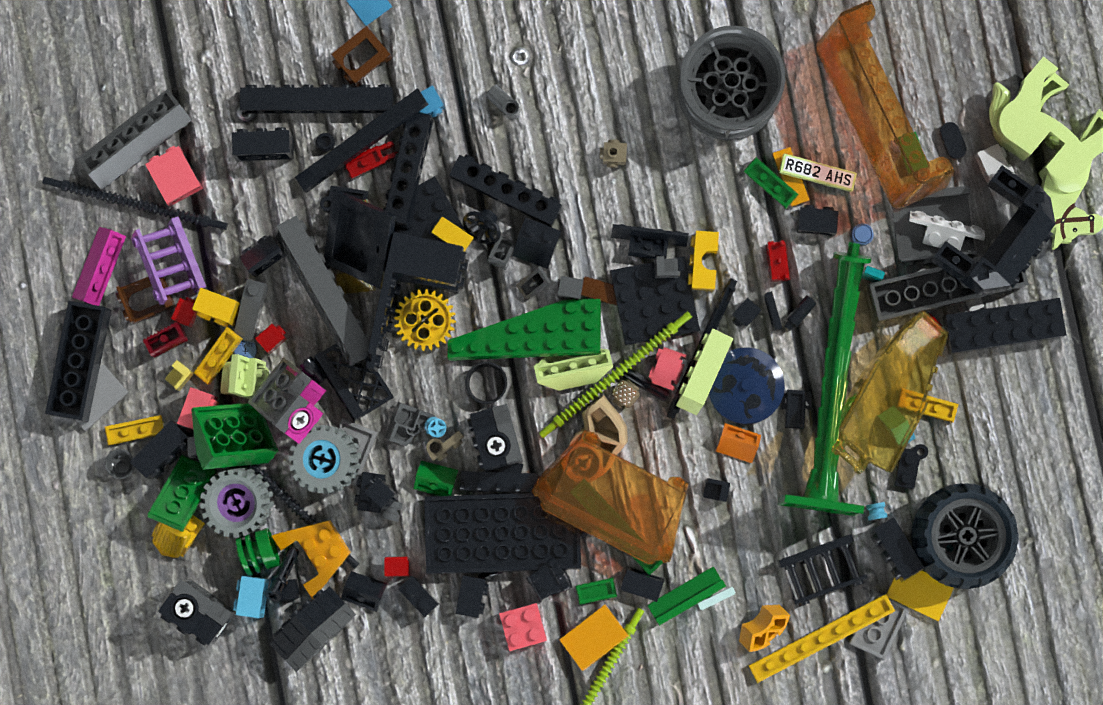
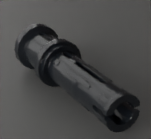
(279, 581)

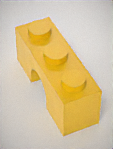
(701, 277)

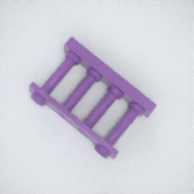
(180, 247)

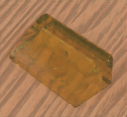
(352, 285)

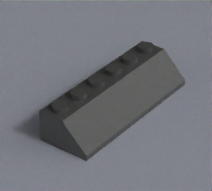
(134, 139)

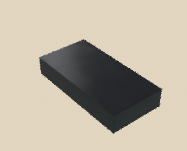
(772, 311)
(795, 409)

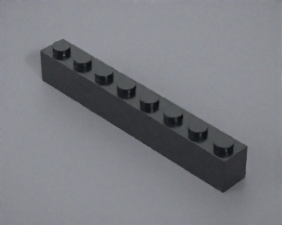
(316, 99)

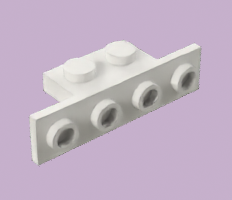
(941, 230)

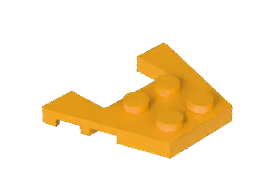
(323, 548)

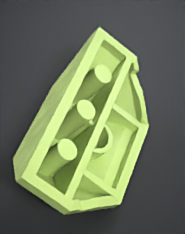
(572, 371)

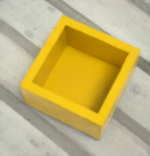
(217, 307)

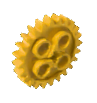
(413, 307)

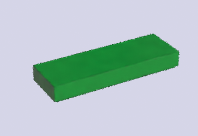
(771, 183)

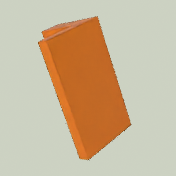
(738, 443)

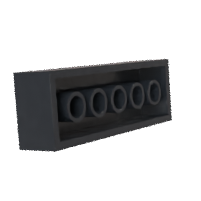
(1004, 326)
(78, 361)

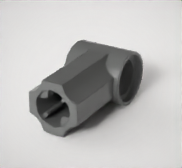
(503, 101)

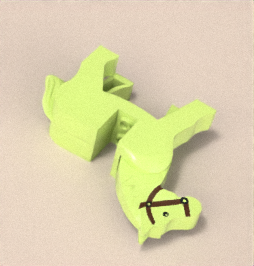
(1022, 127)

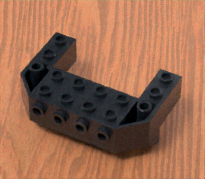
(1013, 246)

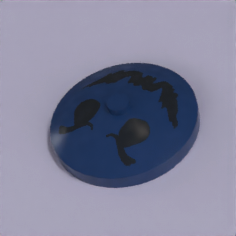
(747, 386)

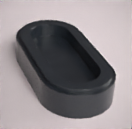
(953, 140)

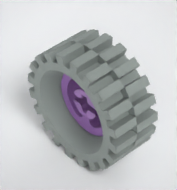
(220, 510)

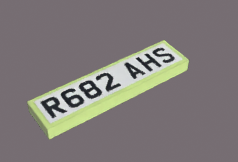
(817, 172)

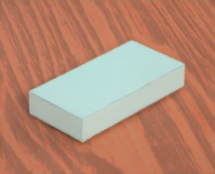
(716, 598)

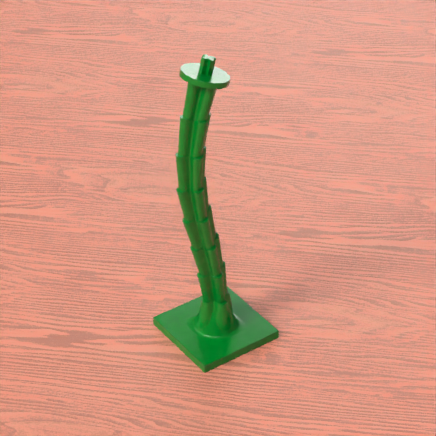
(822, 485)

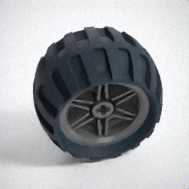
(952, 567)

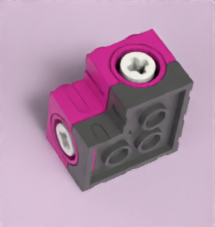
(289, 400)

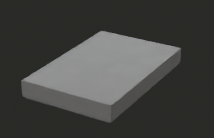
(107, 394)
(363, 437)
(880, 635)

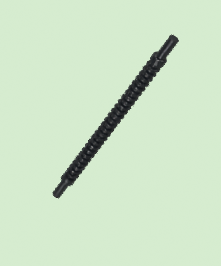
(204, 220)
(292, 504)

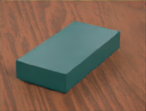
(872, 274)

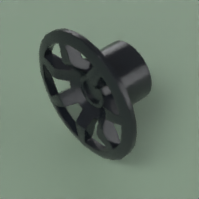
(484, 223)

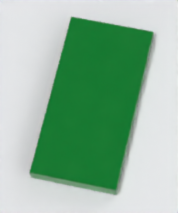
(181, 494)

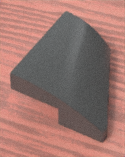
(406, 423)

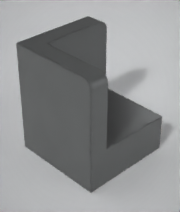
(666, 267)
(570, 288)

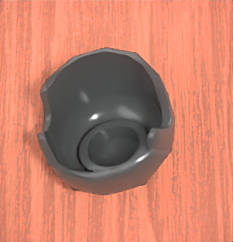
(118, 464)

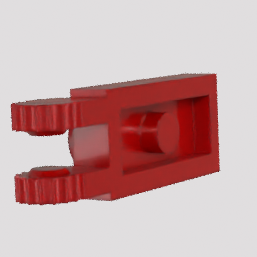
(369, 160)

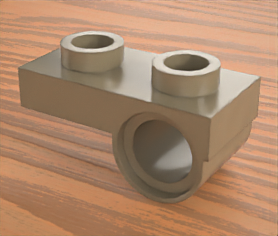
(454, 441)

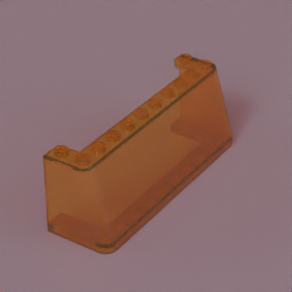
(877, 112)

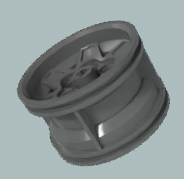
(753, 50)

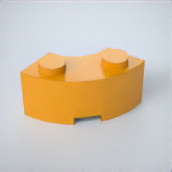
(764, 627)

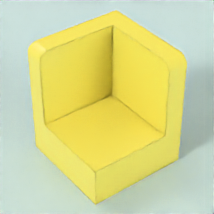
(179, 375)

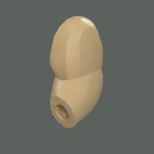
(606, 423)

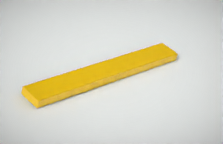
(821, 638)

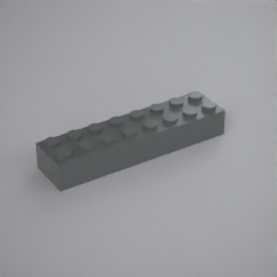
(322, 290)
(922, 292)

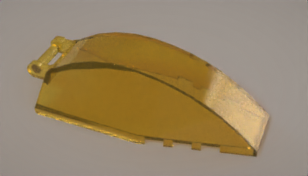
(891, 396)

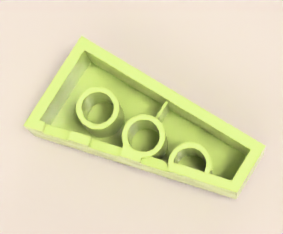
(704, 371)

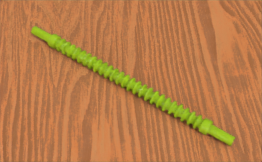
(672, 328)
(630, 629)

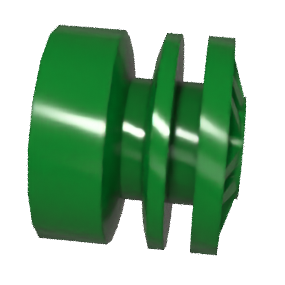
(257, 552)

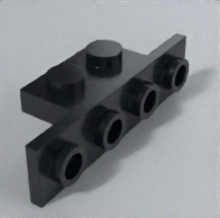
(649, 242)

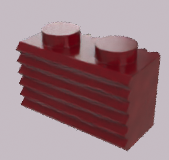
(165, 339)

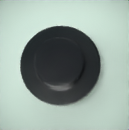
(325, 142)

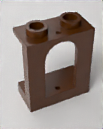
(357, 75)
(127, 291)

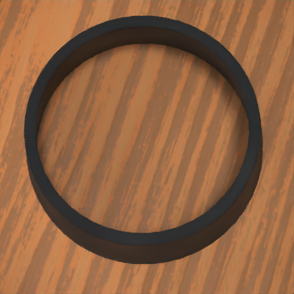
(473, 369)

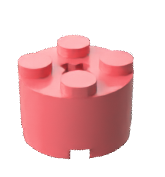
(668, 368)

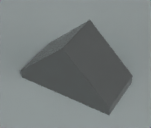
(501, 253)
(534, 283)

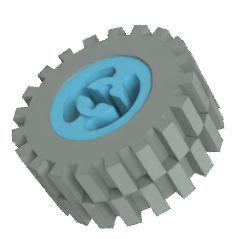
(317, 479)

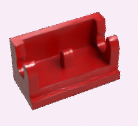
(777, 261)

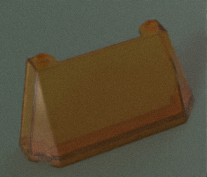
(613, 499)

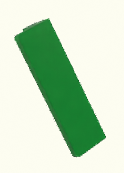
(686, 595)

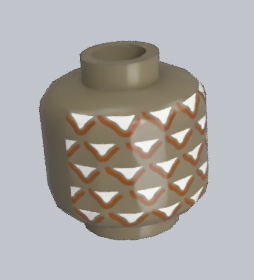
(625, 394)

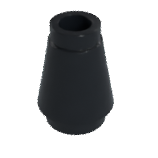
(313, 370)

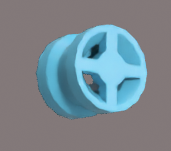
(438, 429)
(876, 511)

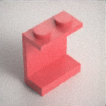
(173, 175)

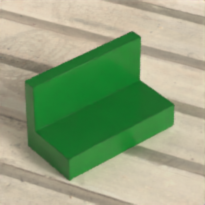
(435, 479)

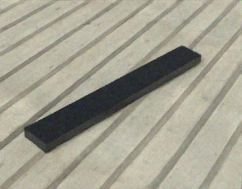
(361, 140)

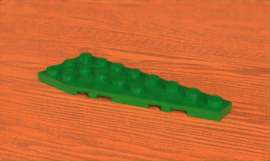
(553, 330)

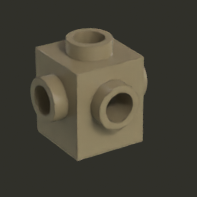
(619, 149)

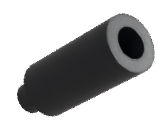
(800, 312)

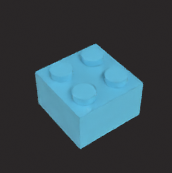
(251, 596)

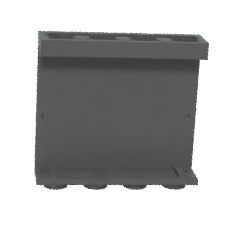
(948, 203)

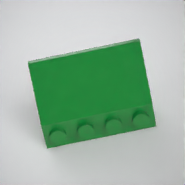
(232, 436)

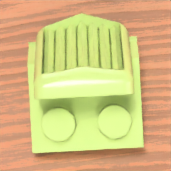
(243, 376)

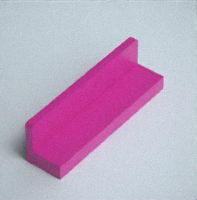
(99, 266)

